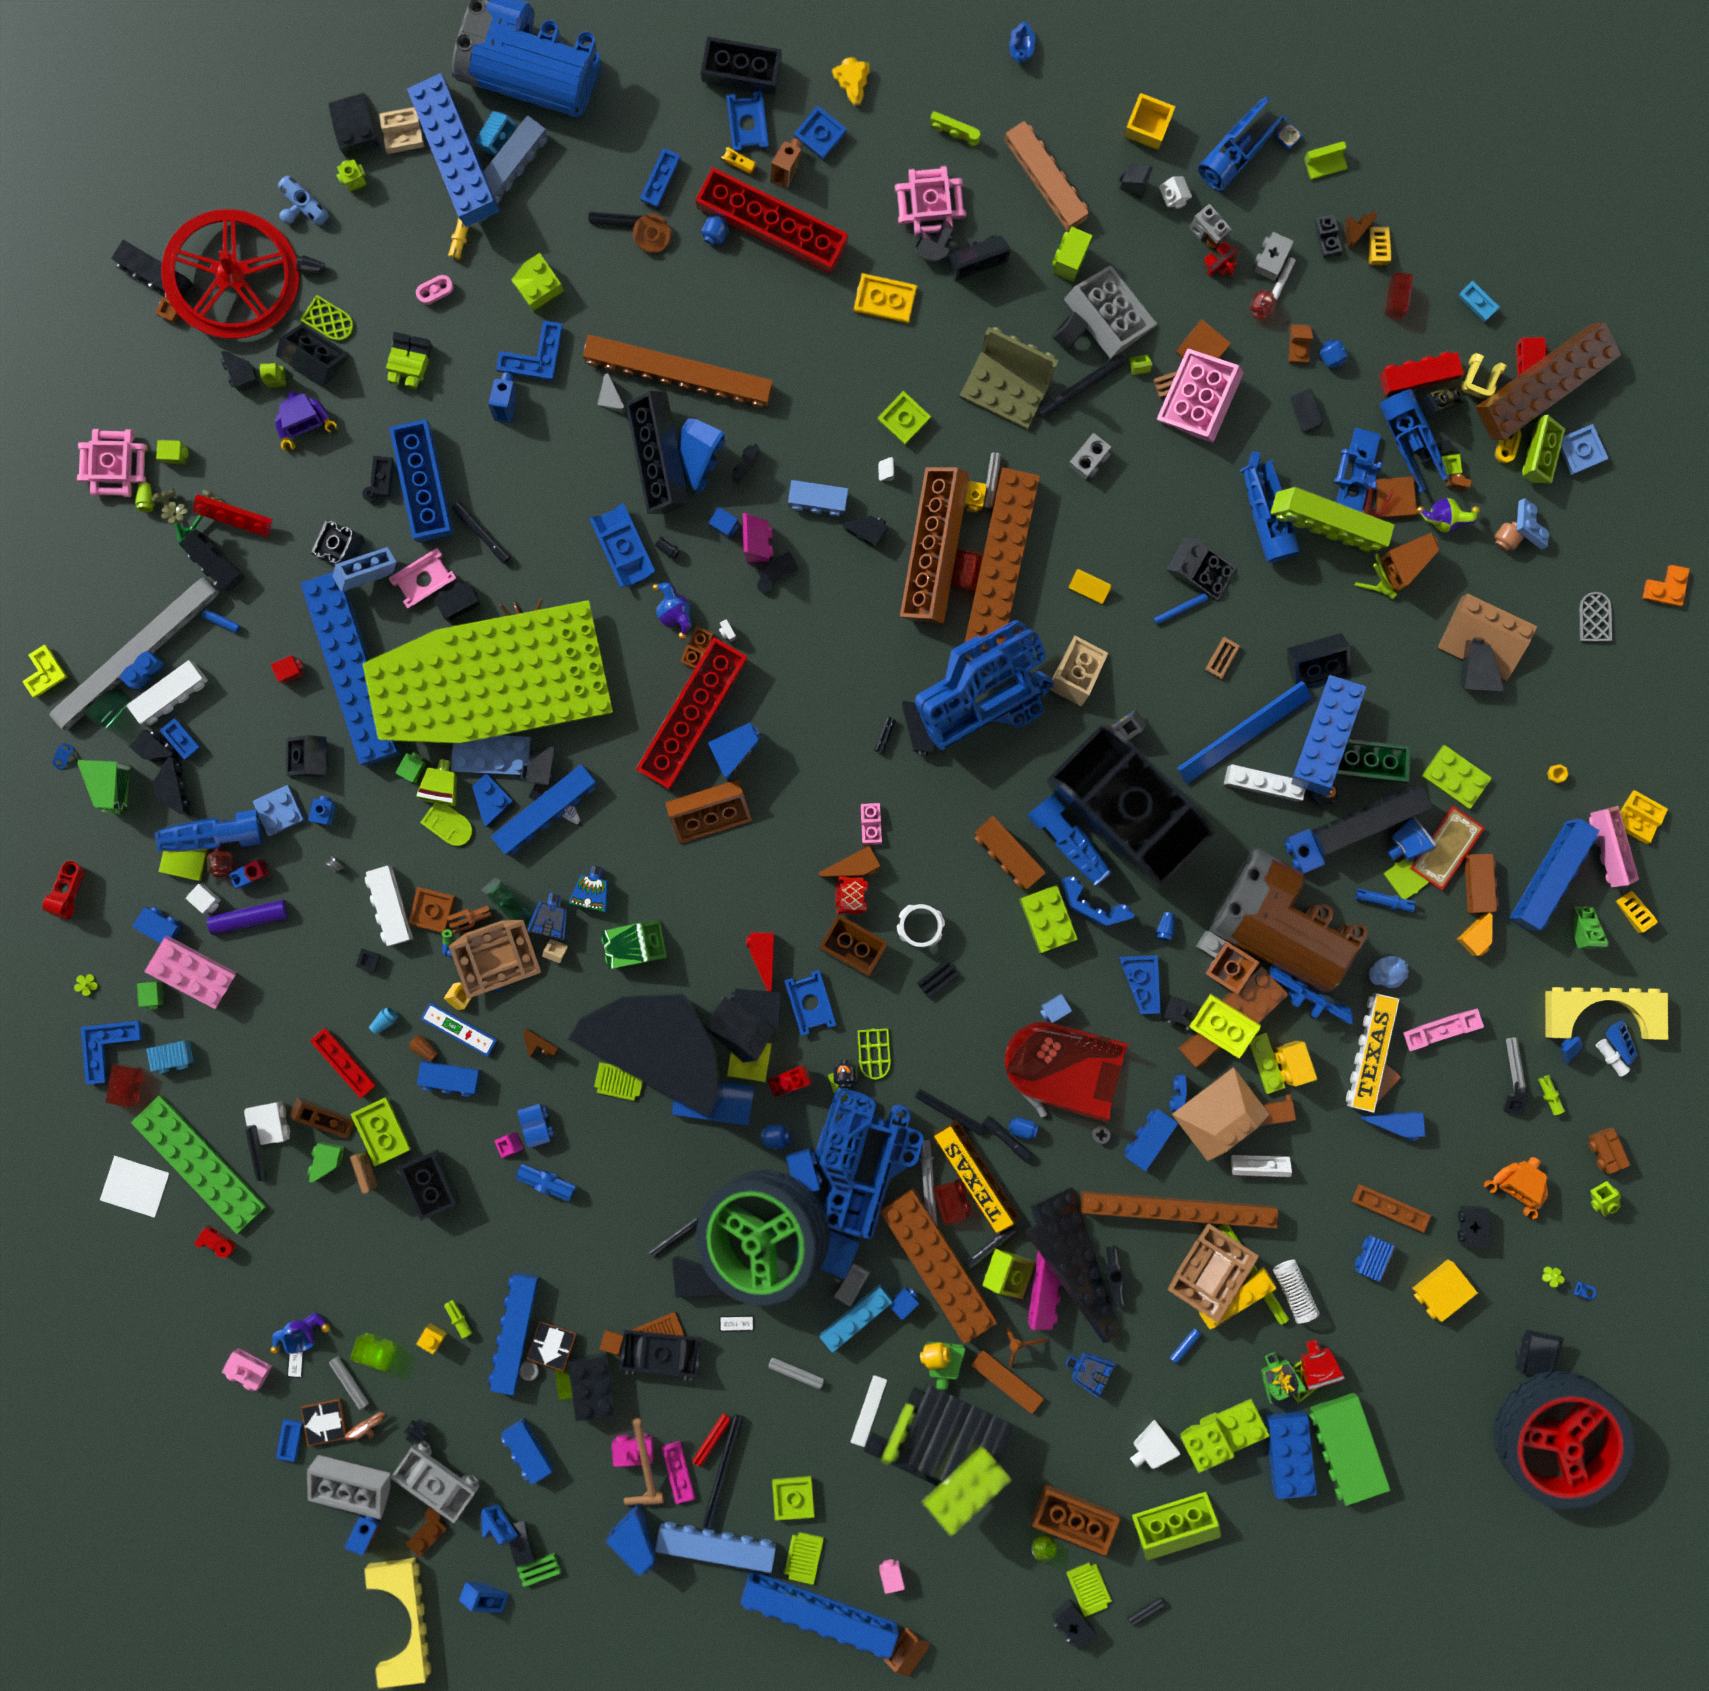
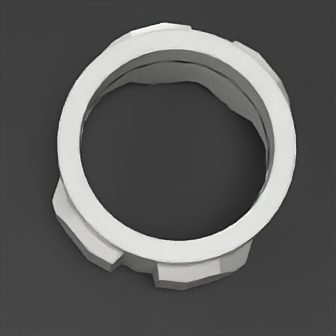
(940, 923)

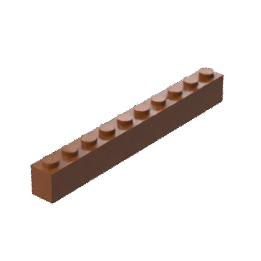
(677, 370)
(1178, 1209)

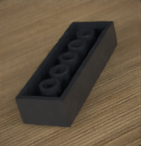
(657, 452)
(1372, 820)

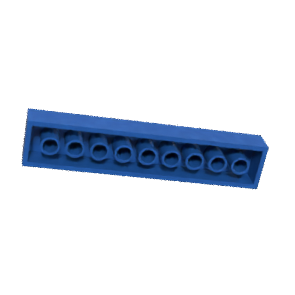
(344, 656)

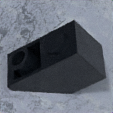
(241, 372)
(150, 746)
(538, 767)

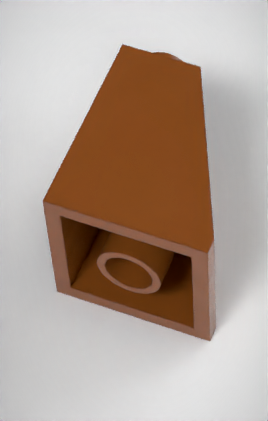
(1408, 560)

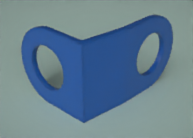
(62, 755)
(1581, 1288)

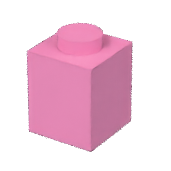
(891, 1576)

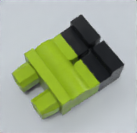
(408, 359)

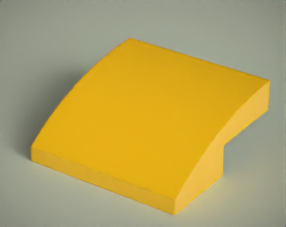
(1642, 816)

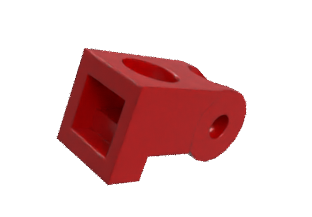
(216, 1241)

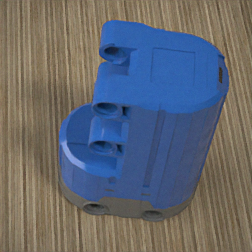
(504, 57)

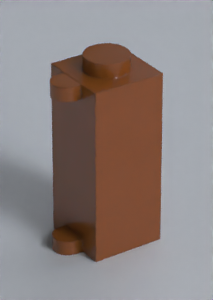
(1279, 1111)

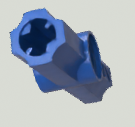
(545, 1182)

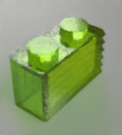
(373, 1352)

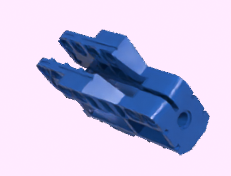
(967, 680)
(841, 1175)

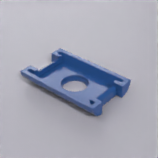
(744, 108)
(810, 1018)

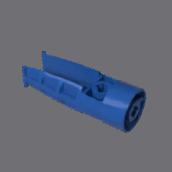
(1218, 166)
(1400, 408)
(1276, 536)
(211, 833)
(1070, 839)

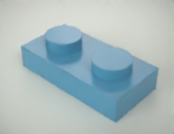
(1478, 301)

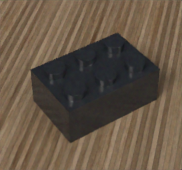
(429, 1185)
(591, 1386)

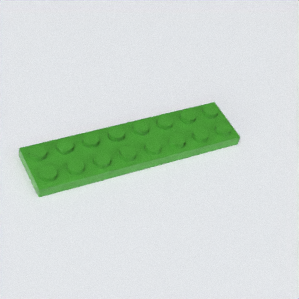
(198, 1164)

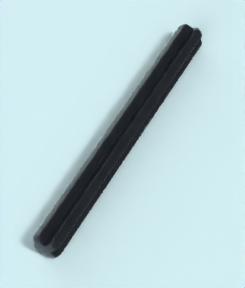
(722, 1471)

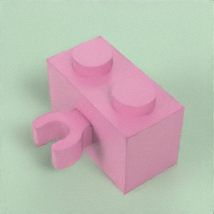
(246, 1369)

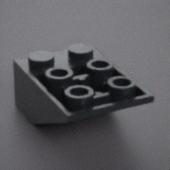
(1200, 567)

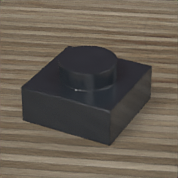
(368, 960)

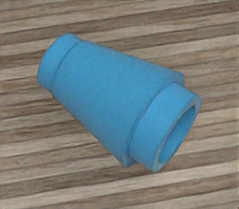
(383, 1020)

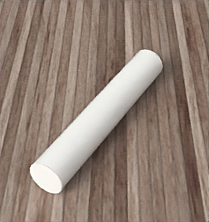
(1283, 277)

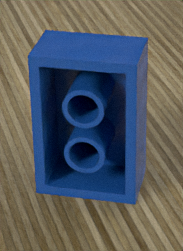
(840, 1253)

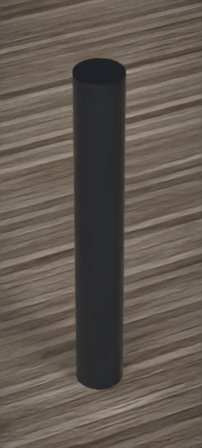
(673, 1237)

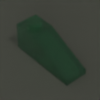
(506, 901)

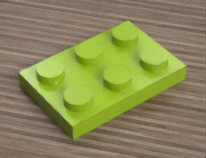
(1456, 777)
(380, 1131)

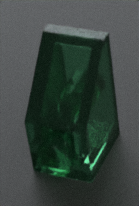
(107, 707)

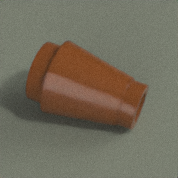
(422, 1047)

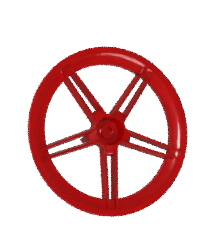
(230, 273)

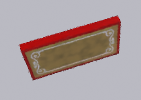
(1454, 840)

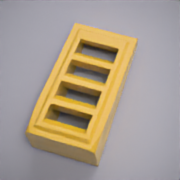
(1379, 260)
(1646, 914)

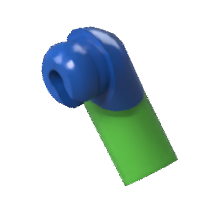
(447, 941)

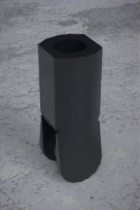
(1444, 448)

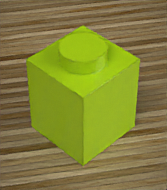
(171, 452)

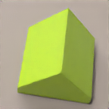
(1140, 364)

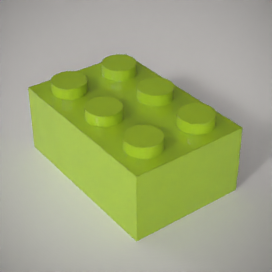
(1048, 919)

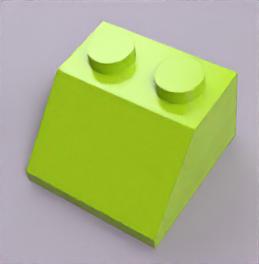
(1008, 1274)

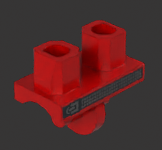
(1214, 264)

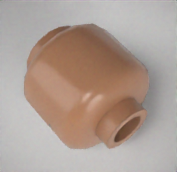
(1507, 536)

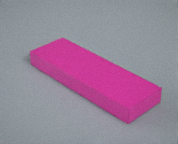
(678, 1472)

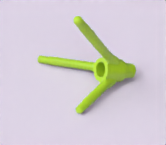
(1384, 586)

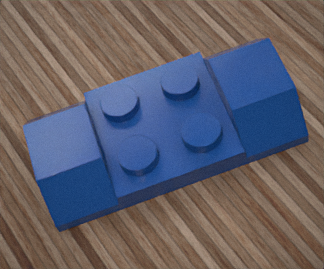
(622, 546)

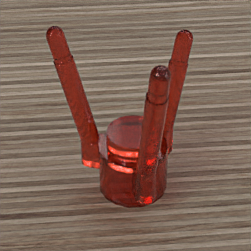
(1372, 511)

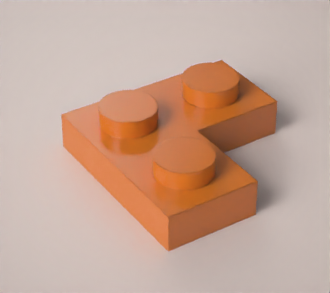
(1670, 592)

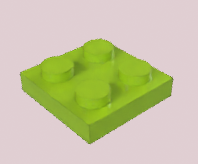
(904, 418)
(793, 1498)

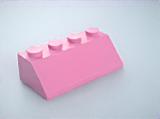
(1614, 847)

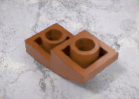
(697, 646)

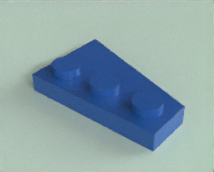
(1143, 981)

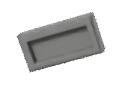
(852, 1284)

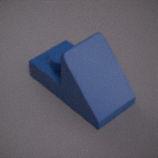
(497, 1525)

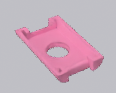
(407, 577)

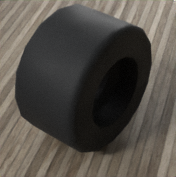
(1070, 330)

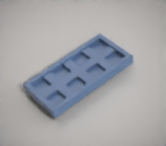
(491, 755)

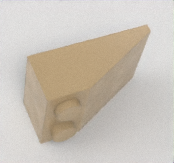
(1078, 671)

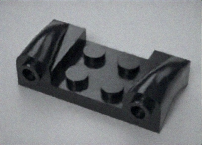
(660, 1354)

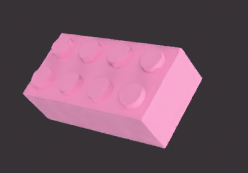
(190, 972)

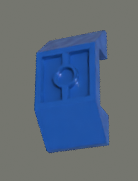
(1072, 889)

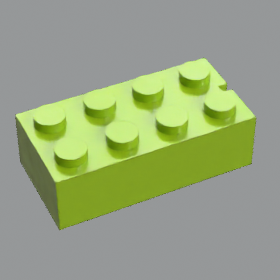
(966, 1490)

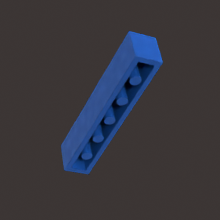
(544, 809)
(514, 1333)

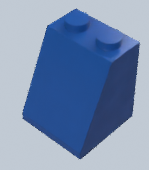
(633, 1541)

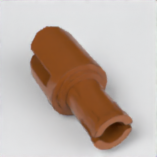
(471, 917)

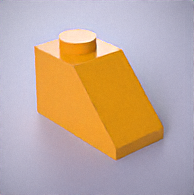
(1478, 936)

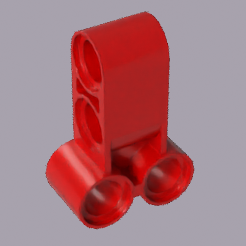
(60, 903)

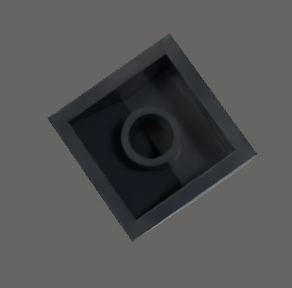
(306, 755)

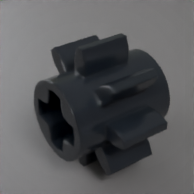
(416, 1431)

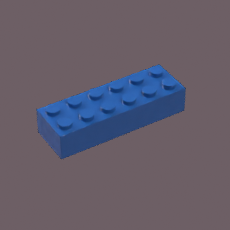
(421, 481)
(1328, 735)
(1554, 875)

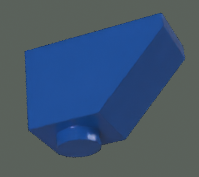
(483, 1598)

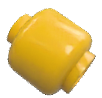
(935, 1356)

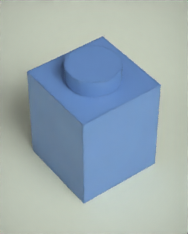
(1055, 1009)

